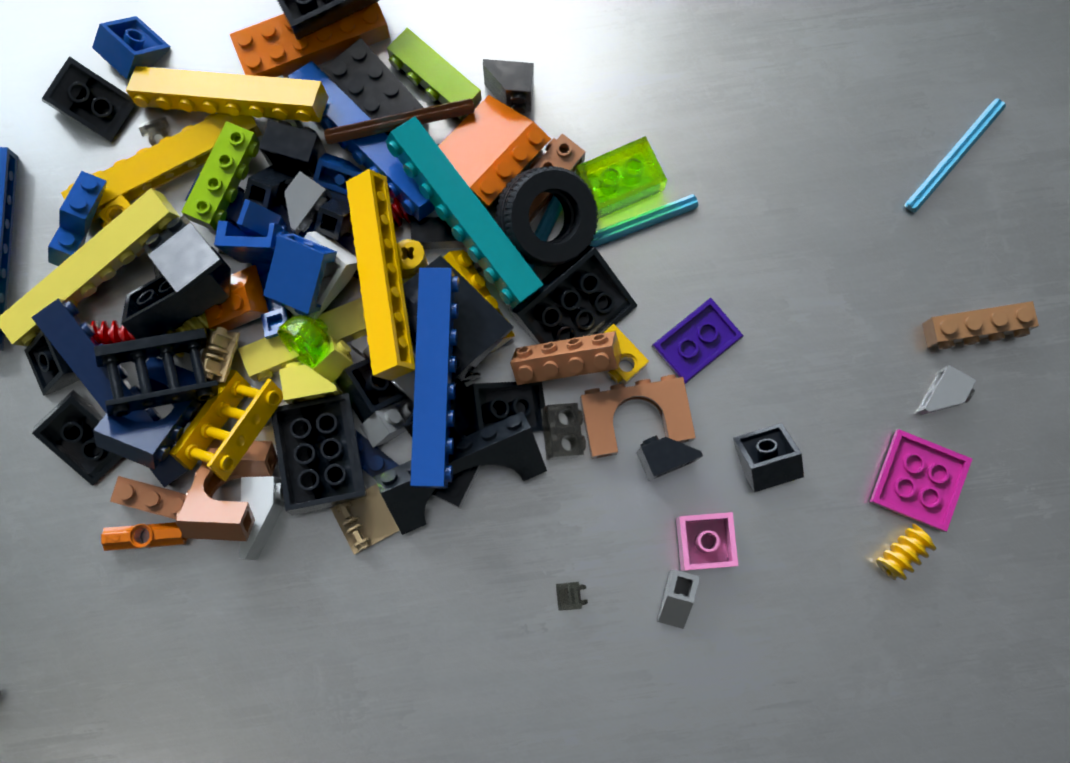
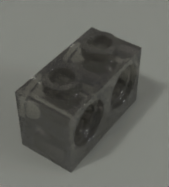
(555, 431)

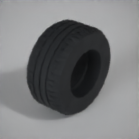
(578, 209)

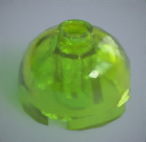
(306, 338)

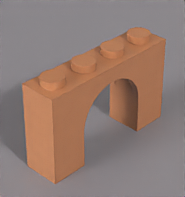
(666, 396)
(223, 520)

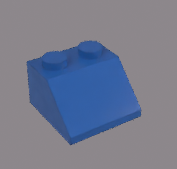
(129, 44)

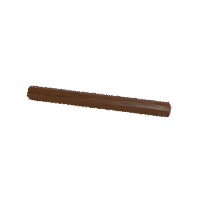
(391, 122)

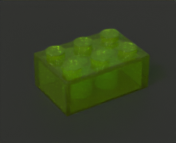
(623, 176)

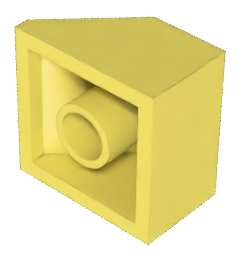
(304, 384)

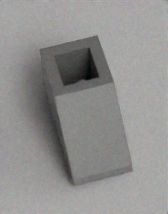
(302, 201)
(387, 422)
(678, 598)

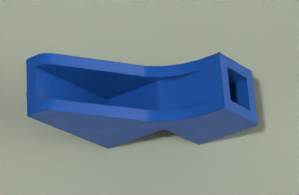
(76, 217)

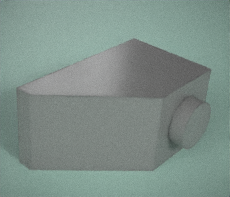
(947, 391)

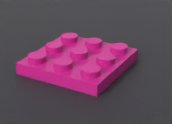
(921, 480)

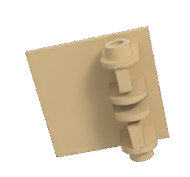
(219, 354)
(365, 520)

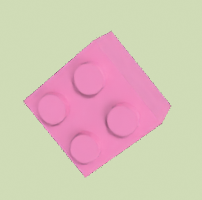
(706, 541)

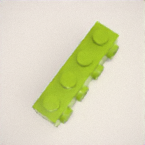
(430, 70)
(221, 176)

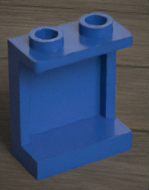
(244, 248)
(297, 273)

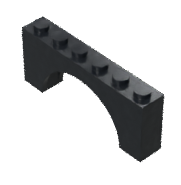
(503, 444)

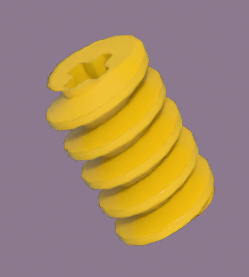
(411, 257)
(905, 552)

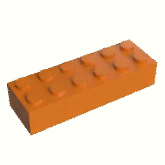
(274, 51)

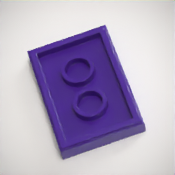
(697, 340)

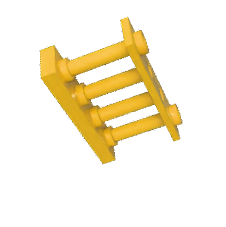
(213, 416)

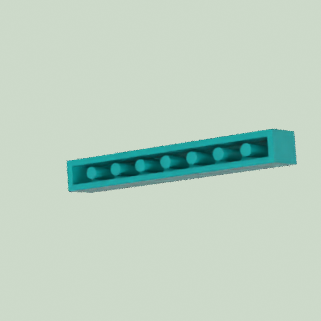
(463, 212)

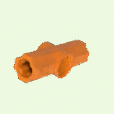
(129, 536)

